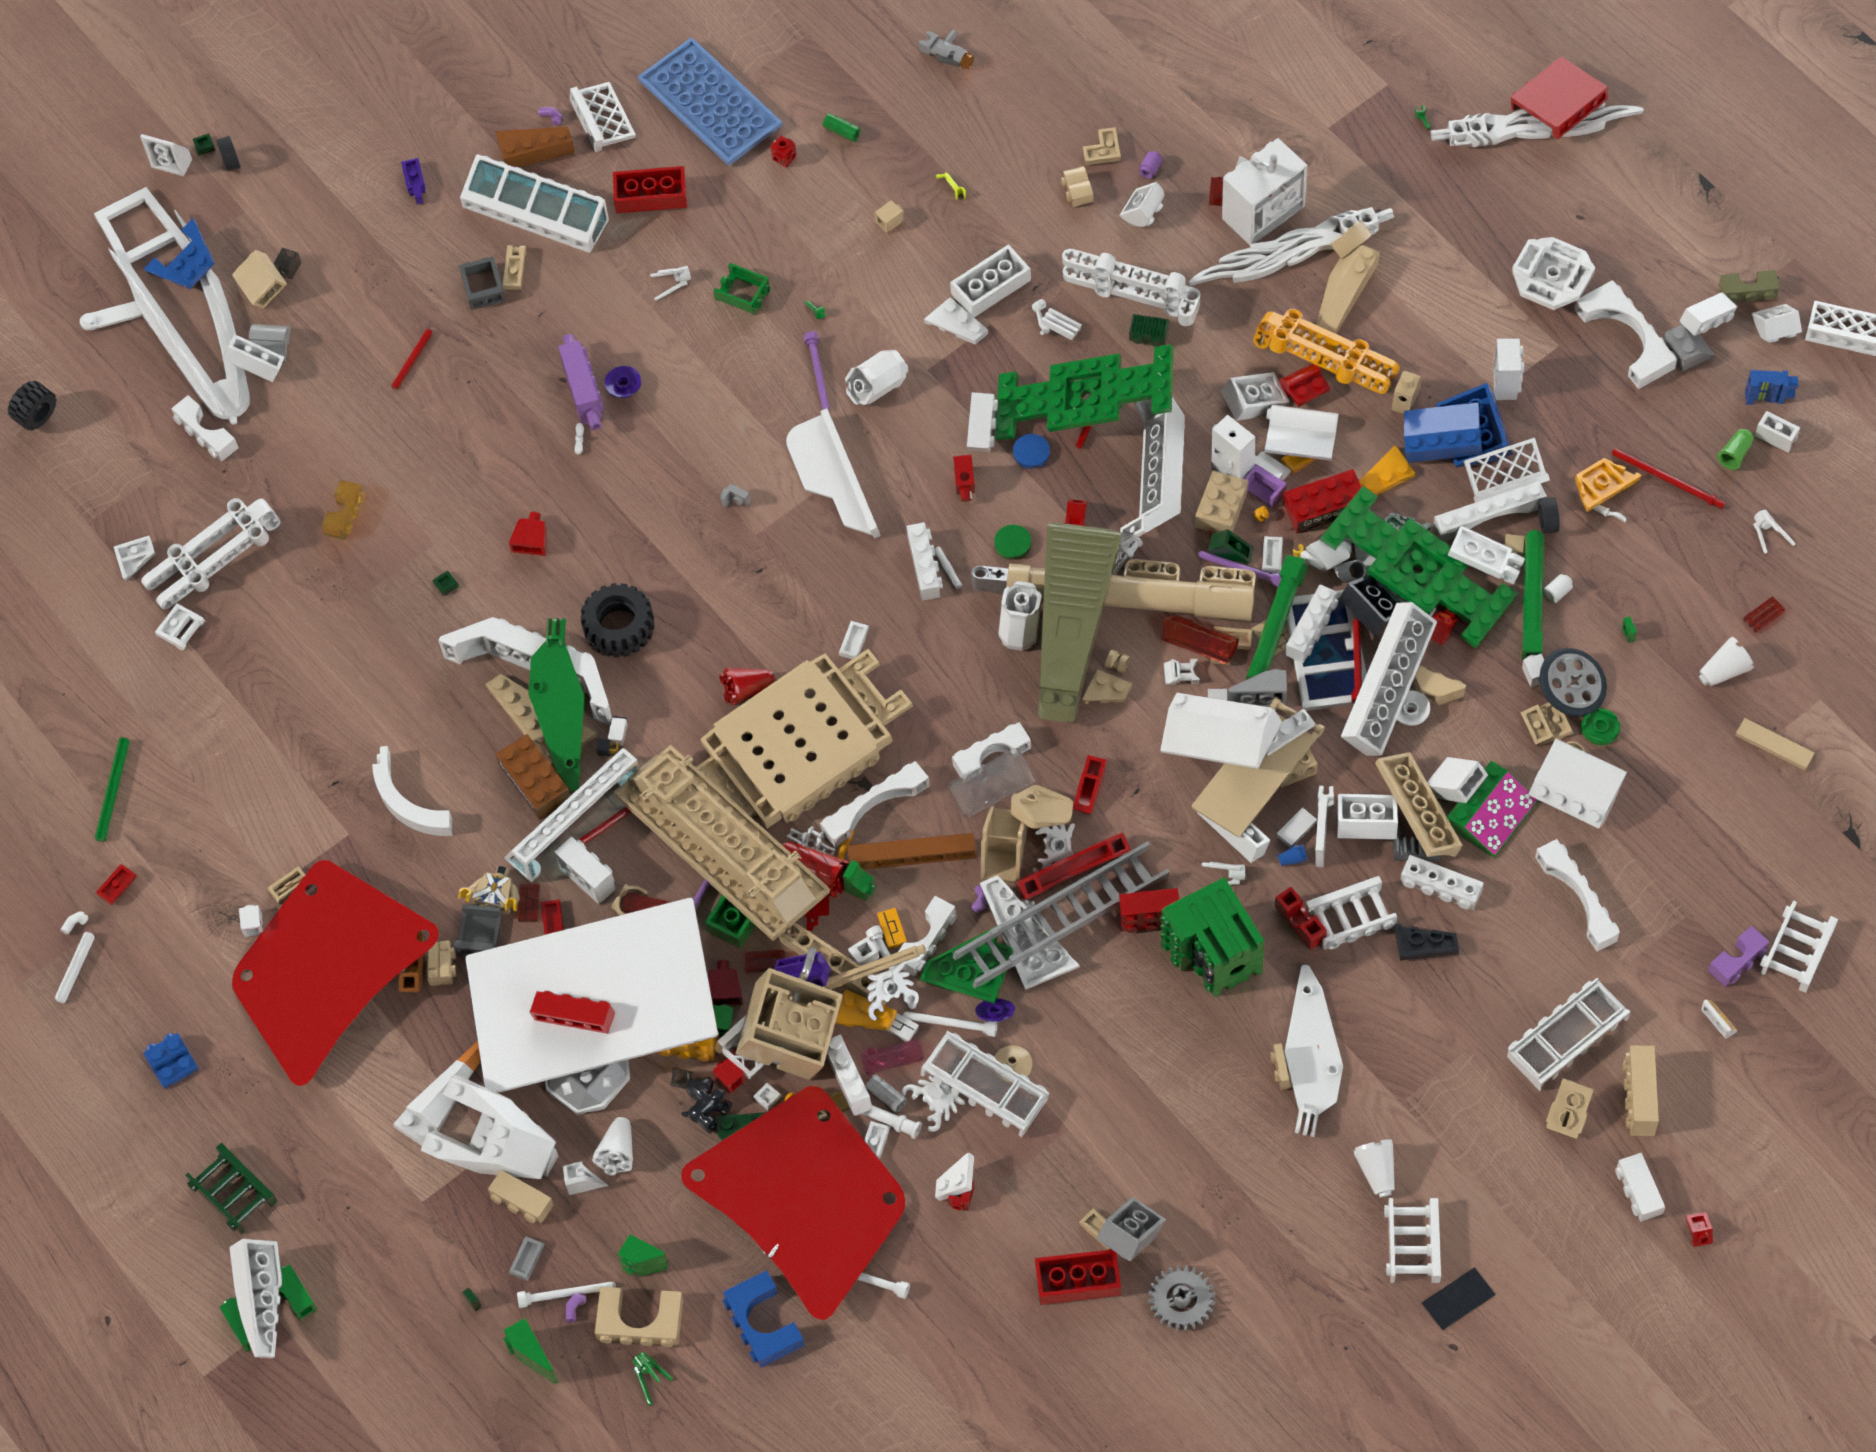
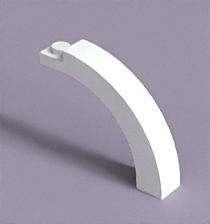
(413, 816)

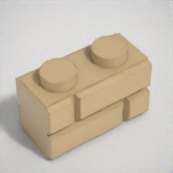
(440, 964)

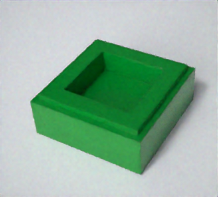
(1629, 629)

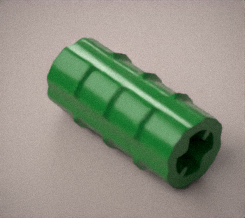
(841, 127)

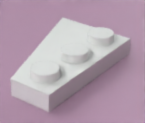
(955, 319)

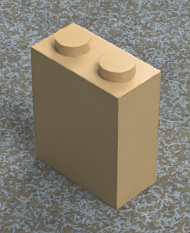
(259, 279)

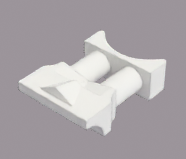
(1173, 675)

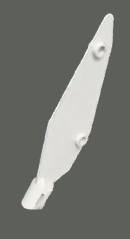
(1312, 1070)

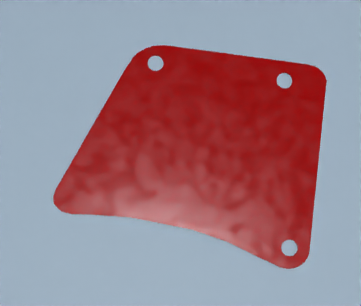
(324, 964)
(806, 1189)

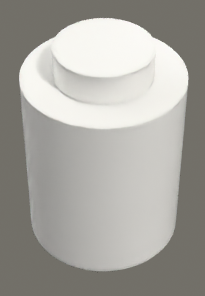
(1558, 588)

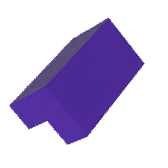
(794, 965)

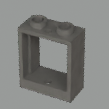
(493, 295)

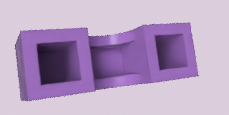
(1728, 968)

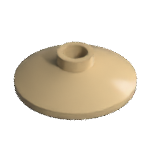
(1023, 1059)

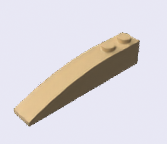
(1345, 286)

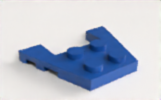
(190, 263)

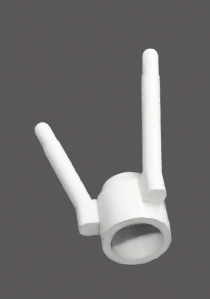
(680, 274)
(1765, 521)
(1235, 871)

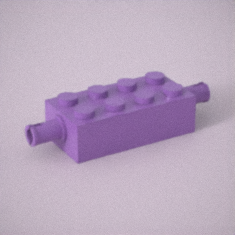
(581, 382)

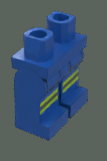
(1770, 386)

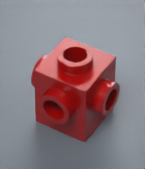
(783, 151)

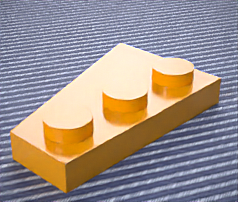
(1388, 472)
(854, 1012)

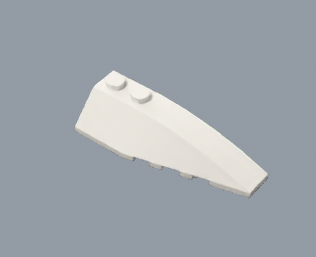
(257, 1289)

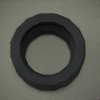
(228, 153)
(1548, 515)

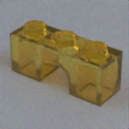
(340, 523)

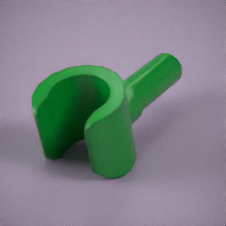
(1422, 115)
(818, 312)

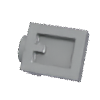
(735, 494)

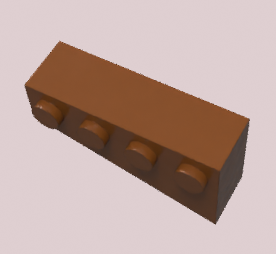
(535, 145)

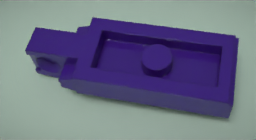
(414, 179)

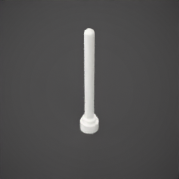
(875, 934)
(988, 1028)
(899, 1288)
(525, 1299)

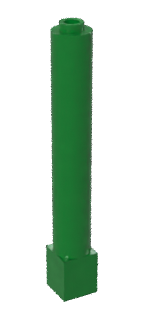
(1292, 576)
(1533, 594)

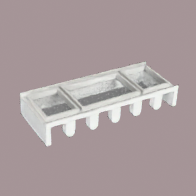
(1567, 1033)
(986, 1082)

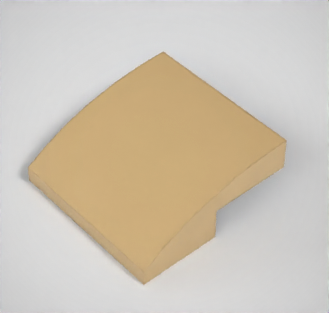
(1546, 724)

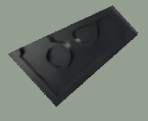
(1418, 943)

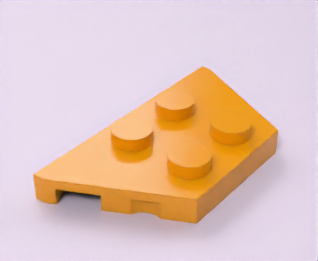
(1602, 482)

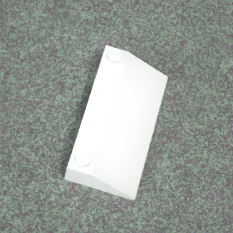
(1219, 730)

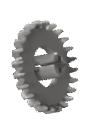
(1163, 1305)

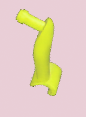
(958, 190)

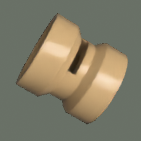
(1117, 661)

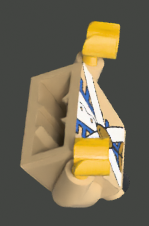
(493, 890)

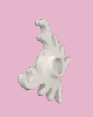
(1056, 844)
(889, 985)
(938, 1098)

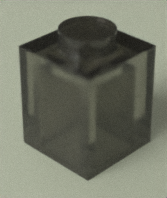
(287, 263)

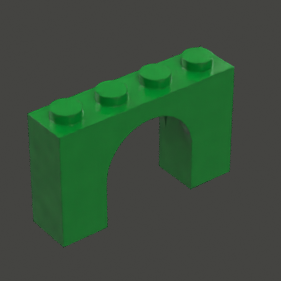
(291, 1290)

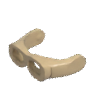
(625, 889)

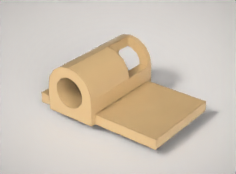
(1569, 1109)

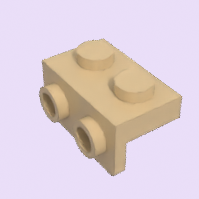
(1281, 1073)

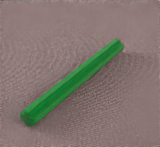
(112, 789)

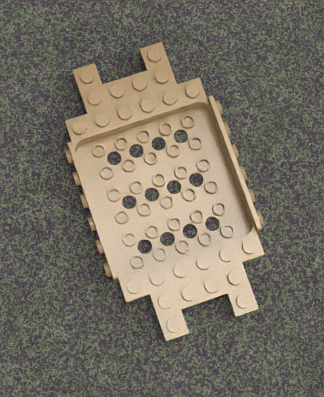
(847, 697)

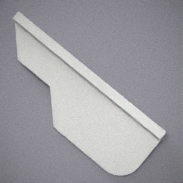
(828, 472)

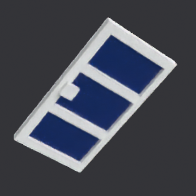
(1328, 672)

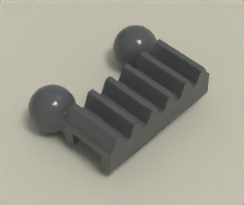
(1403, 848)

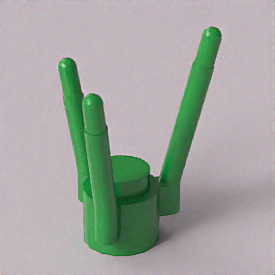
(644, 1364)

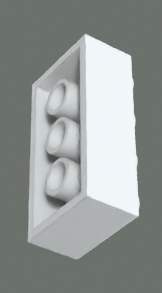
(990, 281)

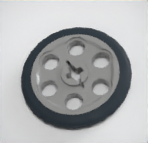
(1556, 696)

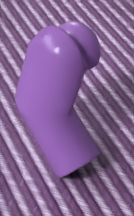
(981, 902)
(576, 1300)

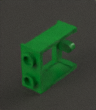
(748, 276)

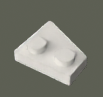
(134, 555)

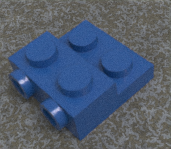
(170, 1060)

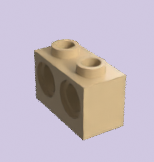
(1305, 768)

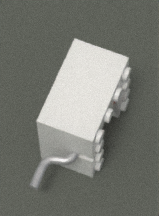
(1264, 191)

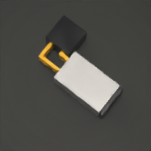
(616, 737)

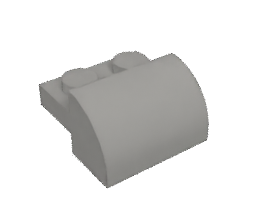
(271, 337)

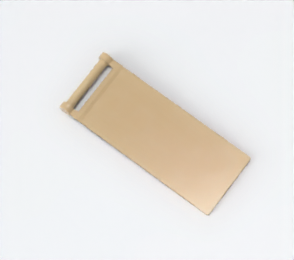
(1241, 792)

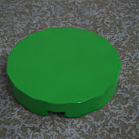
(1012, 542)
(1600, 727)

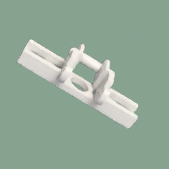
(805, 836)

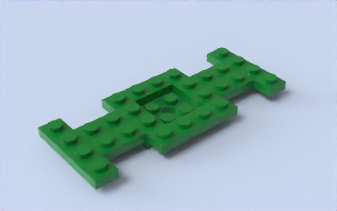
(1064, 402)
(1397, 557)

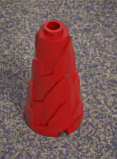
(824, 866)

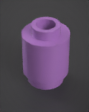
(1150, 164)

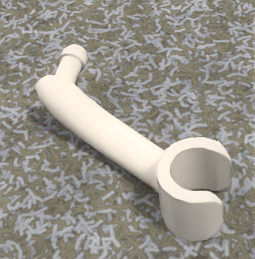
(1037, 307)

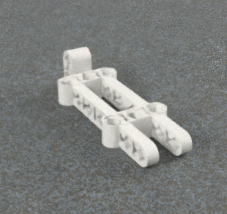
(1106, 274)
(260, 515)

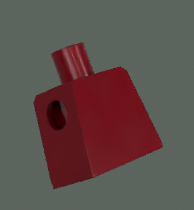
(724, 985)

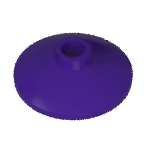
(619, 376)
(995, 1012)

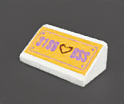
(1718, 1018)

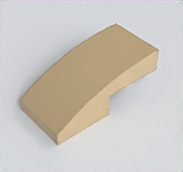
(1351, 239)

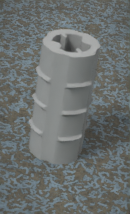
(886, 1093)

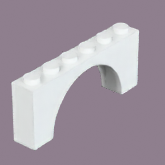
(1611, 303)

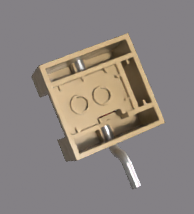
(790, 1022)

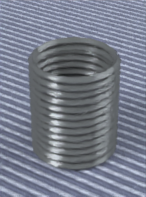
(1344, 571)

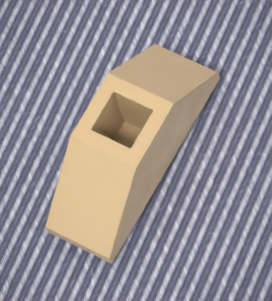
(1437, 687)

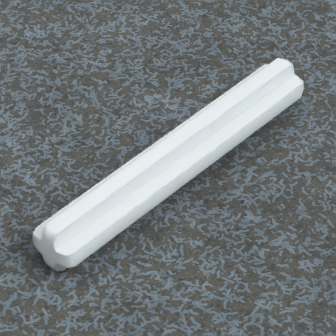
(74, 967)

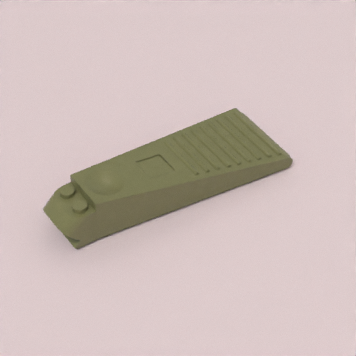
(1075, 592)

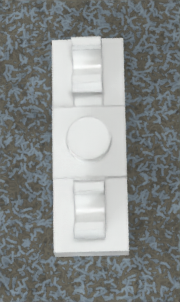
(1290, 729)

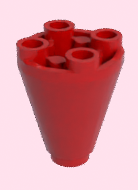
(744, 683)

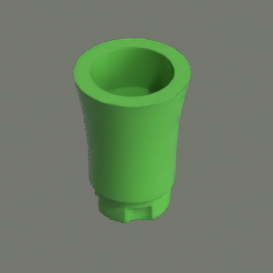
(1735, 450)

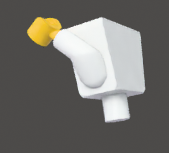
(1323, 557)

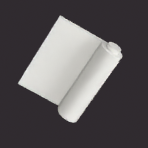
(1301, 432)

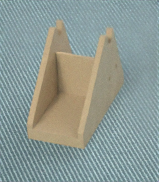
(1002, 846)

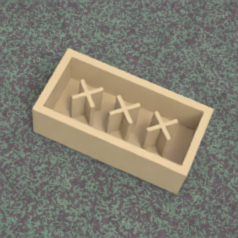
(1641, 1090)

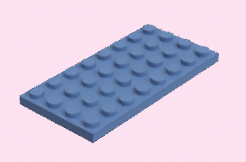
(710, 101)

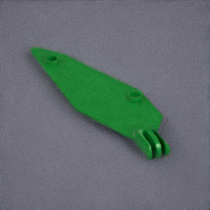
(558, 701)

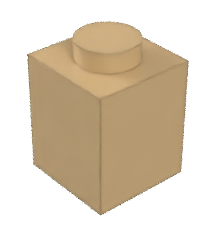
(889, 216)

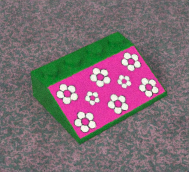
(1492, 810)

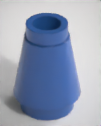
(1293, 856)

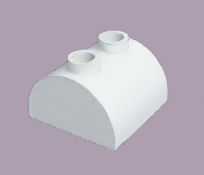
(1143, 204)

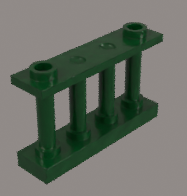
(238, 1169)

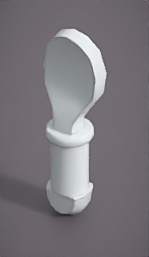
(1605, 511)

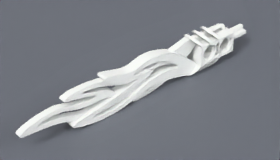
(1473, 130)
(1286, 250)

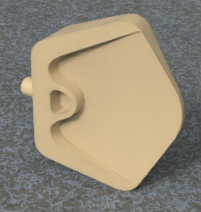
(1041, 807)

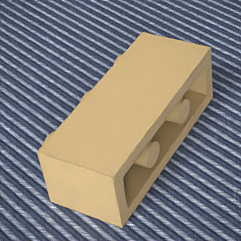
(520, 1197)

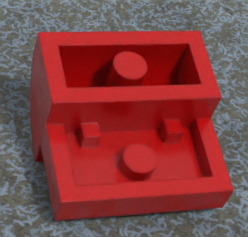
(1305, 384)

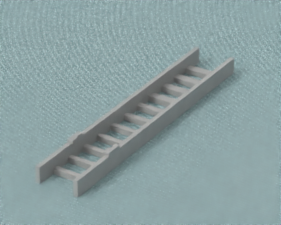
(1083, 884)

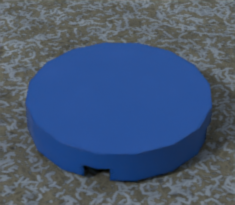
(1031, 451)

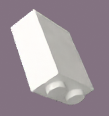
(1457, 779)

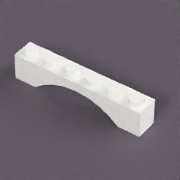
(1515, 501)
(907, 782)
(1556, 862)

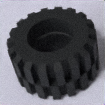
(32, 405)

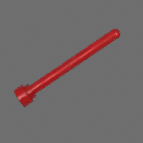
(1357, 659)

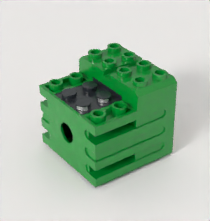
(1213, 936)

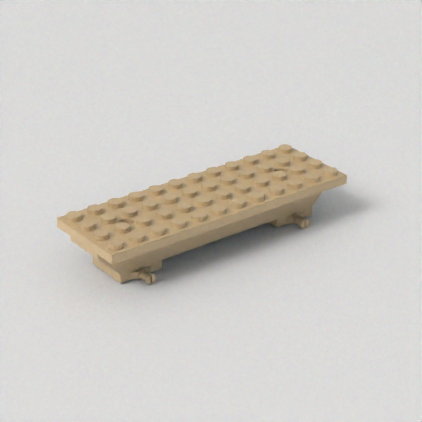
(722, 842)

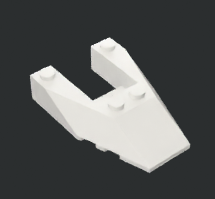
(502, 1139)

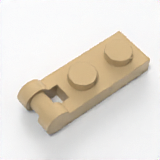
(514, 267)

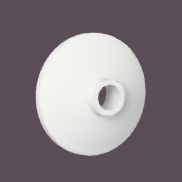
(1417, 702)

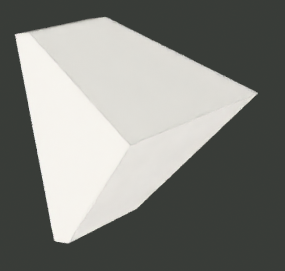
(580, 1178)

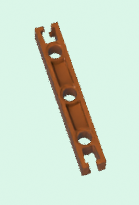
(913, 851)

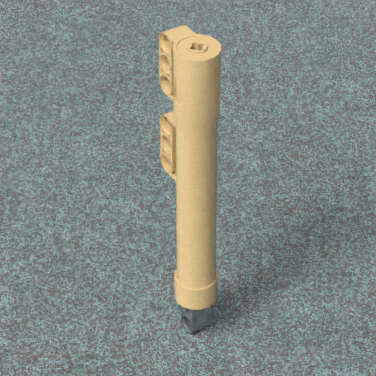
(1149, 586)

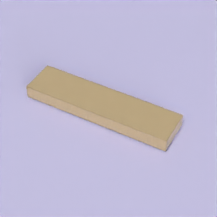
(1774, 744)

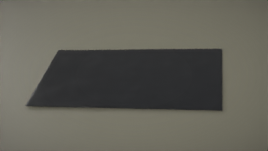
(1458, 1298)

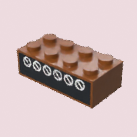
(533, 776)

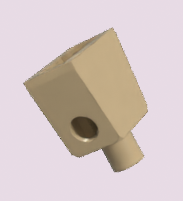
(1408, 387)

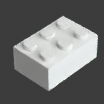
(1508, 369)
(1367, 816)
(585, 870)

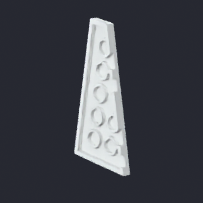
(1041, 966)

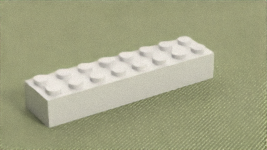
(1389, 679)

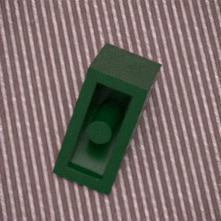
(1230, 546)

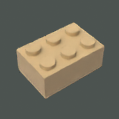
(1221, 503)

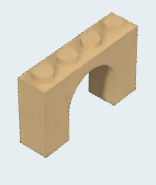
(662, 1331)

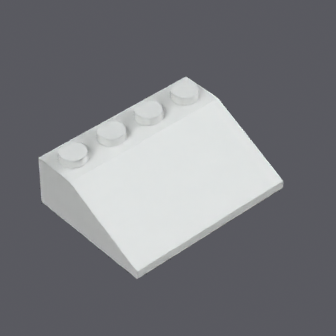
(1577, 783)

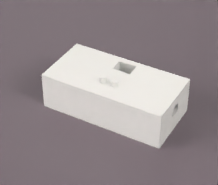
(1232, 448)

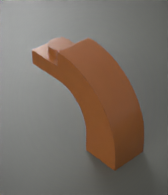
(412, 977)

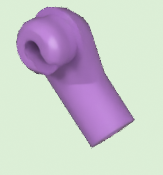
(553, 113)

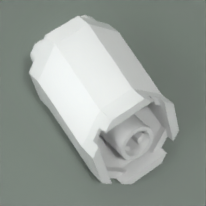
(876, 377)
(1020, 616)

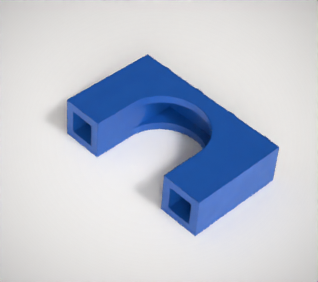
(764, 1346)

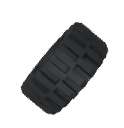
(614, 599)

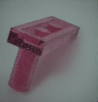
(891, 1056)

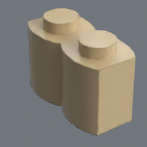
(1078, 186)

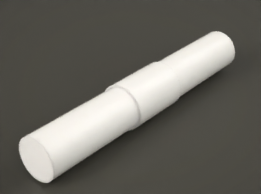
(948, 568)

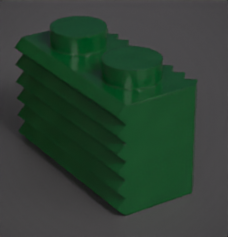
(1149, 330)

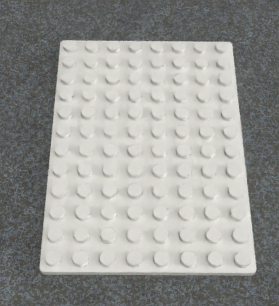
(638, 962)

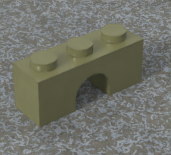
(1765, 287)

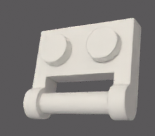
(175, 623)

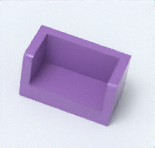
(1265, 486)

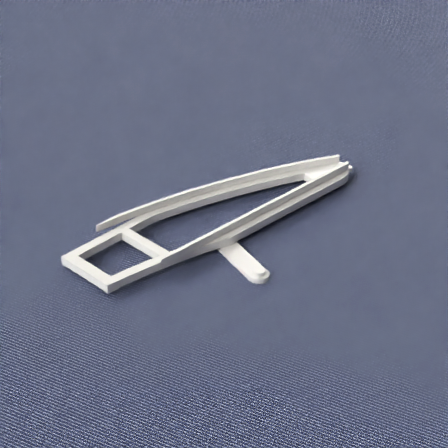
(224, 398)

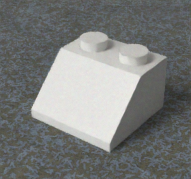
(1777, 322)

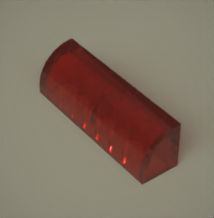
(1199, 638)

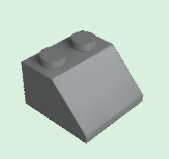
(1688, 348)

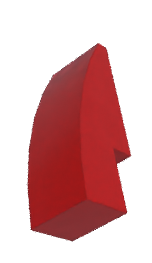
(1089, 784)

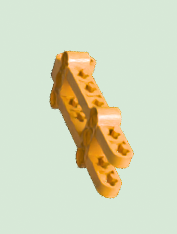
(1348, 362)

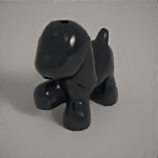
(706, 1102)

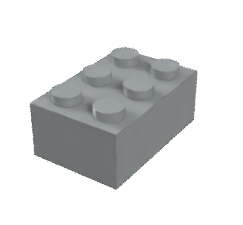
(1131, 1229)

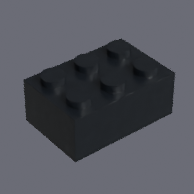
(1370, 603)

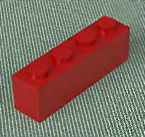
(572, 1011)

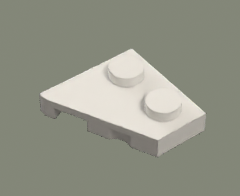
(956, 1179)

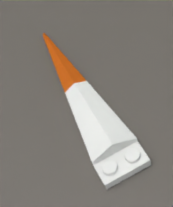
(432, 1107)

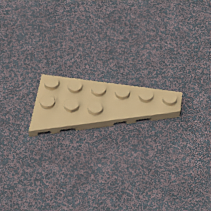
(518, 706)

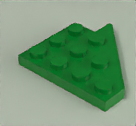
(960, 973)

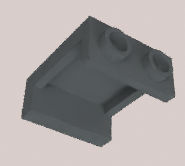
(478, 929)

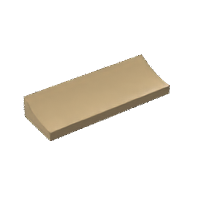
(1419, 805)

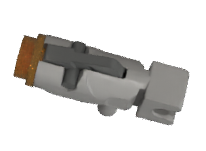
(946, 51)

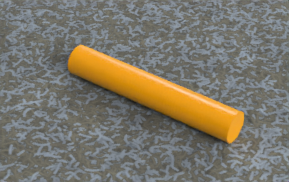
(843, 849)

